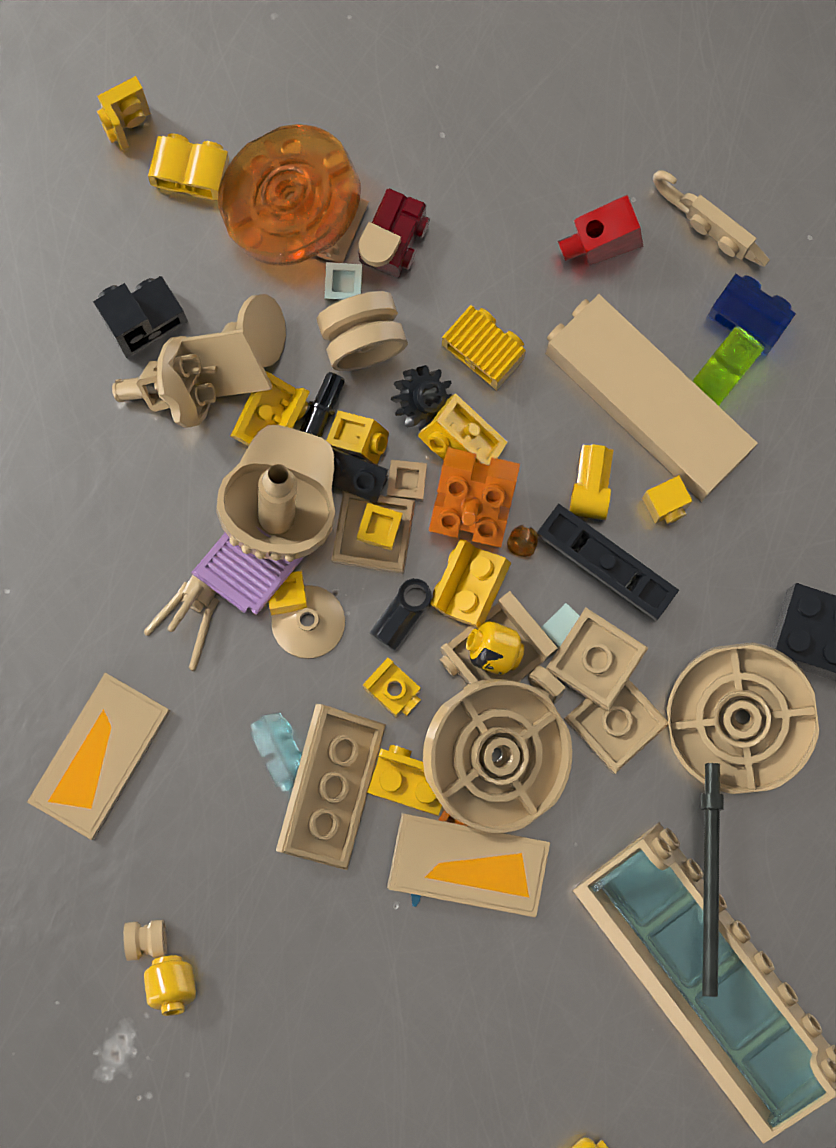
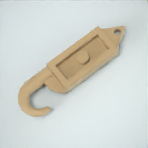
(710, 220)

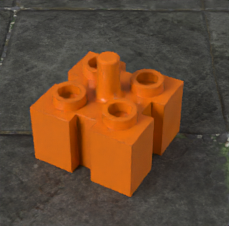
(474, 497)

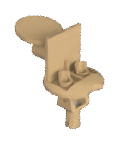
(211, 365)

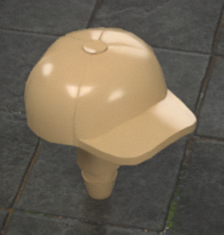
(283, 491)

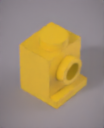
(378, 684)

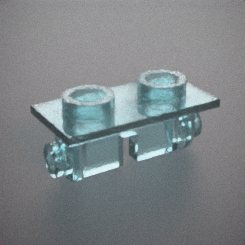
(275, 735)

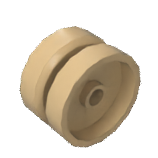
(362, 331)

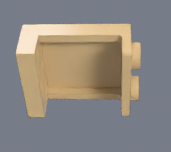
(512, 614)

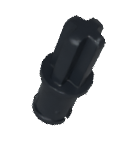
(321, 408)

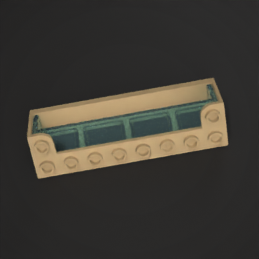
(750, 1035)

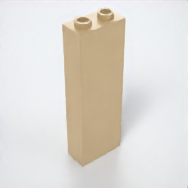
(649, 396)

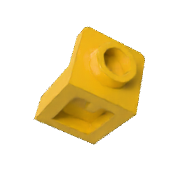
(358, 436)

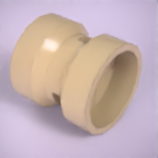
(147, 939)

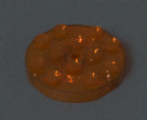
(269, 170)

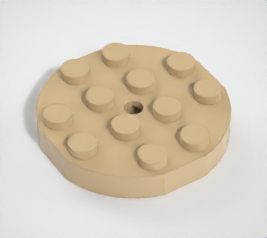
(780, 726)
(532, 762)

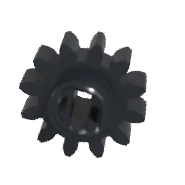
(411, 400)

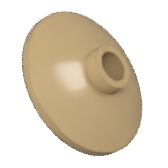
(319, 637)

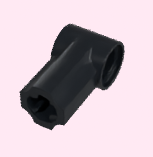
(401, 617)

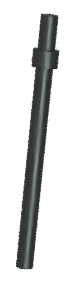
(712, 803)

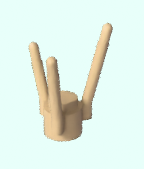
(195, 596)

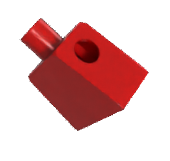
(615, 226)

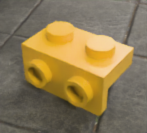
(271, 407)

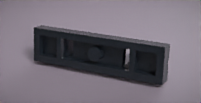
(607, 562)

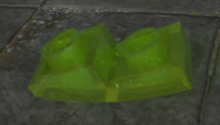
(728, 365)

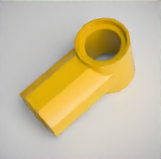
(591, 492)

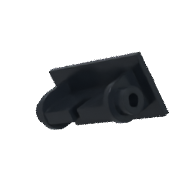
(358, 476)

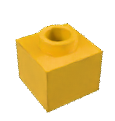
(668, 500)

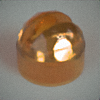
(521, 548)

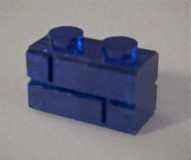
(753, 311)

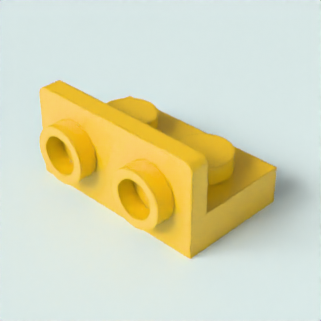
(121, 108)
(462, 429)
(469, 584)
(403, 781)

